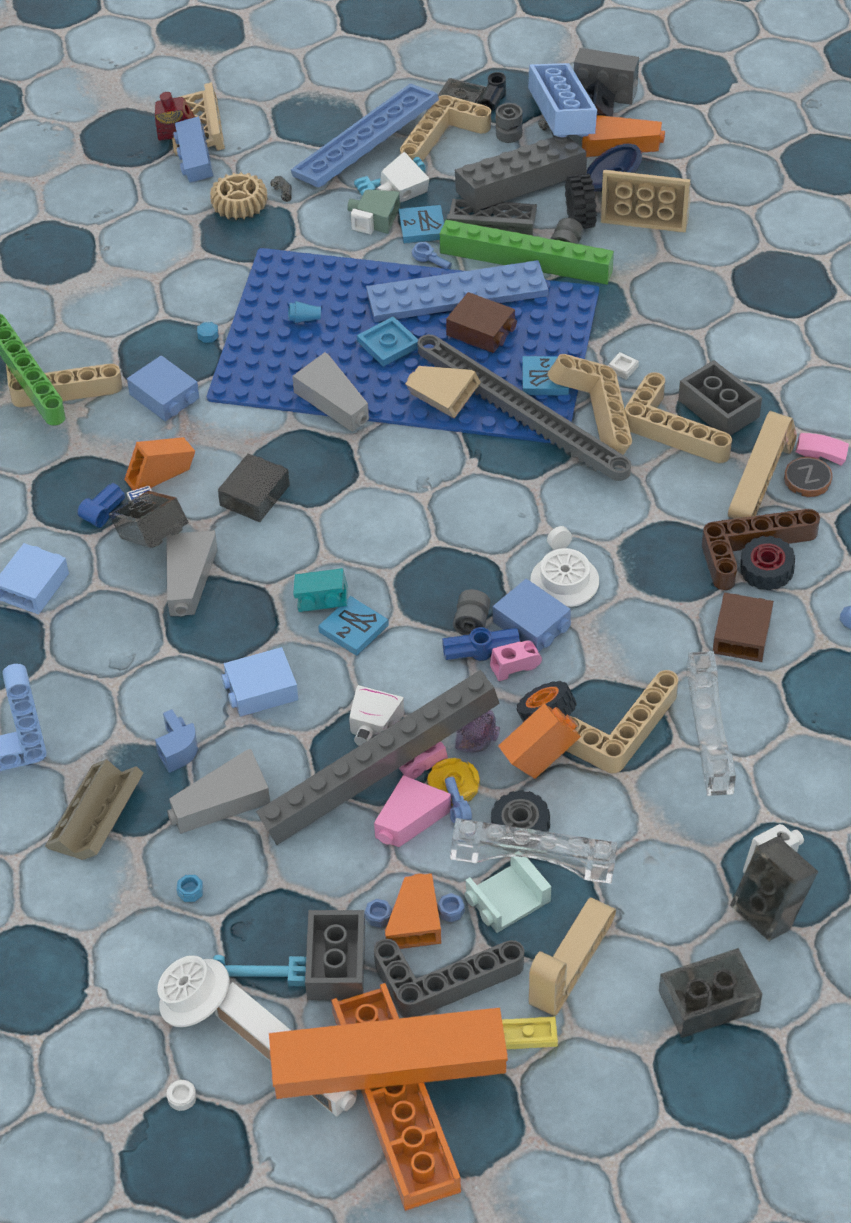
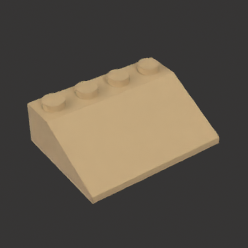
(645, 201)

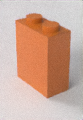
(540, 740)

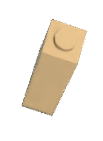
(443, 387)

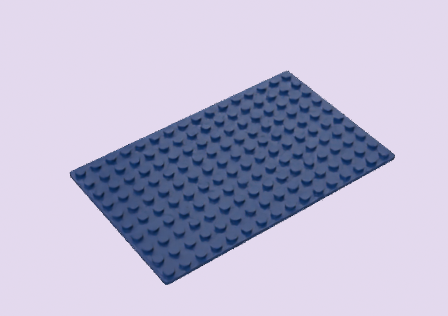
(269, 349)

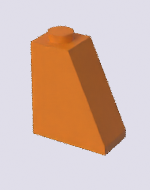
(158, 461)
(415, 914)

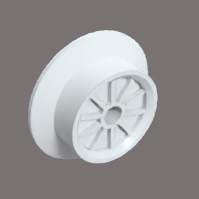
(566, 576)
(192, 990)

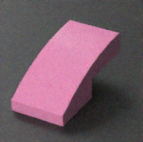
(820, 445)

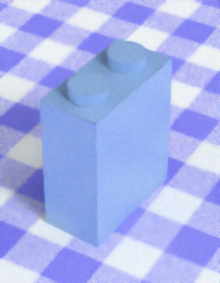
(32, 578)
(259, 682)

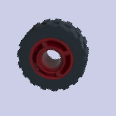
(767, 563)

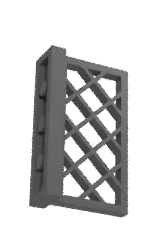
(522, 224)

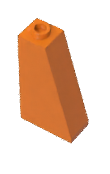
(618, 131)

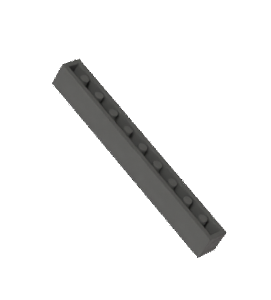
(378, 757)

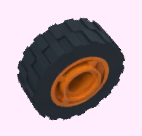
(552, 694)

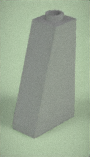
(331, 392)
(188, 568)
(220, 794)

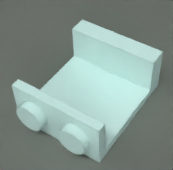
(509, 894)

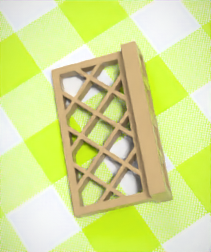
(210, 117)

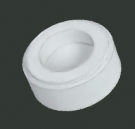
(559, 538)
(181, 1095)

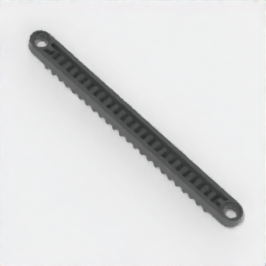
(529, 411)

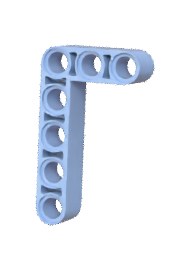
(27, 743)

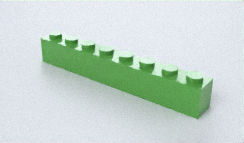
(510, 248)

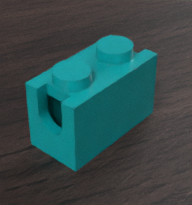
(320, 590)

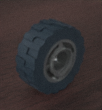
(521, 806)

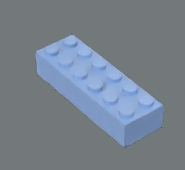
(562, 99)

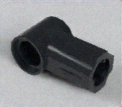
(494, 90)

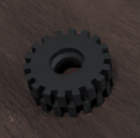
(581, 200)

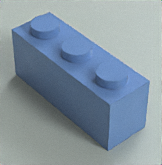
(193, 149)

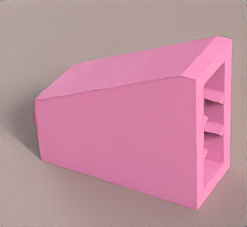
(410, 811)

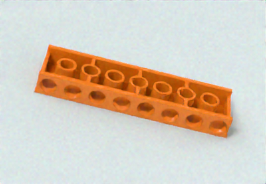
(387, 1053)
(404, 1118)

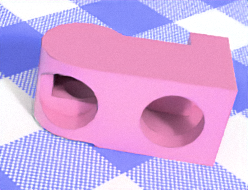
(514, 658)
(424, 761)

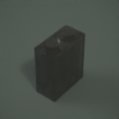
(253, 487)

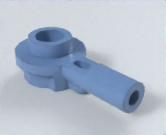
(424, 252)
(460, 807)

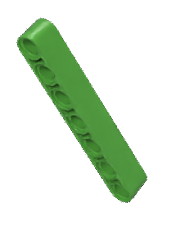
(30, 375)

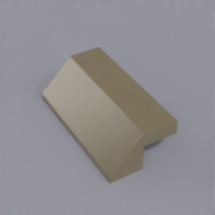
(93, 810)

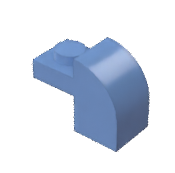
(180, 743)

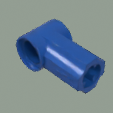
(97, 509)

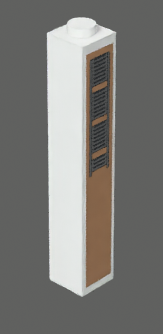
(255, 1024)

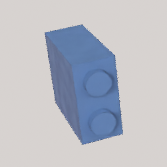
(163, 388)
(533, 613)

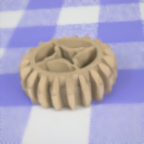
(238, 195)

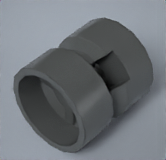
(509, 122)
(568, 231)
(471, 611)

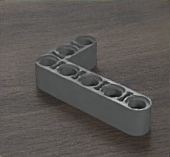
(444, 978)

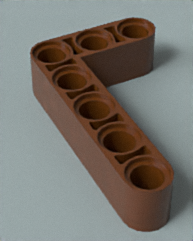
(731, 535)

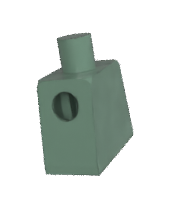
(382, 204)

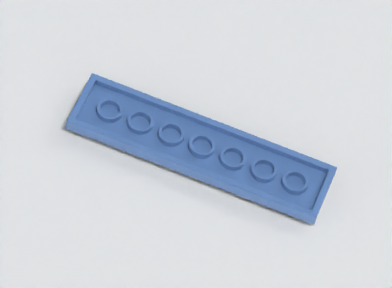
(364, 135)
(445, 291)

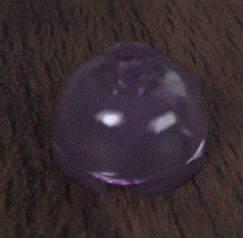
(477, 734)

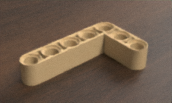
(436, 120)
(73, 383)
(604, 394)
(670, 429)
(775, 437)
(615, 750)
(555, 977)

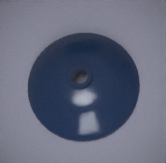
(619, 158)

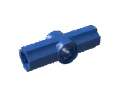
(478, 643)

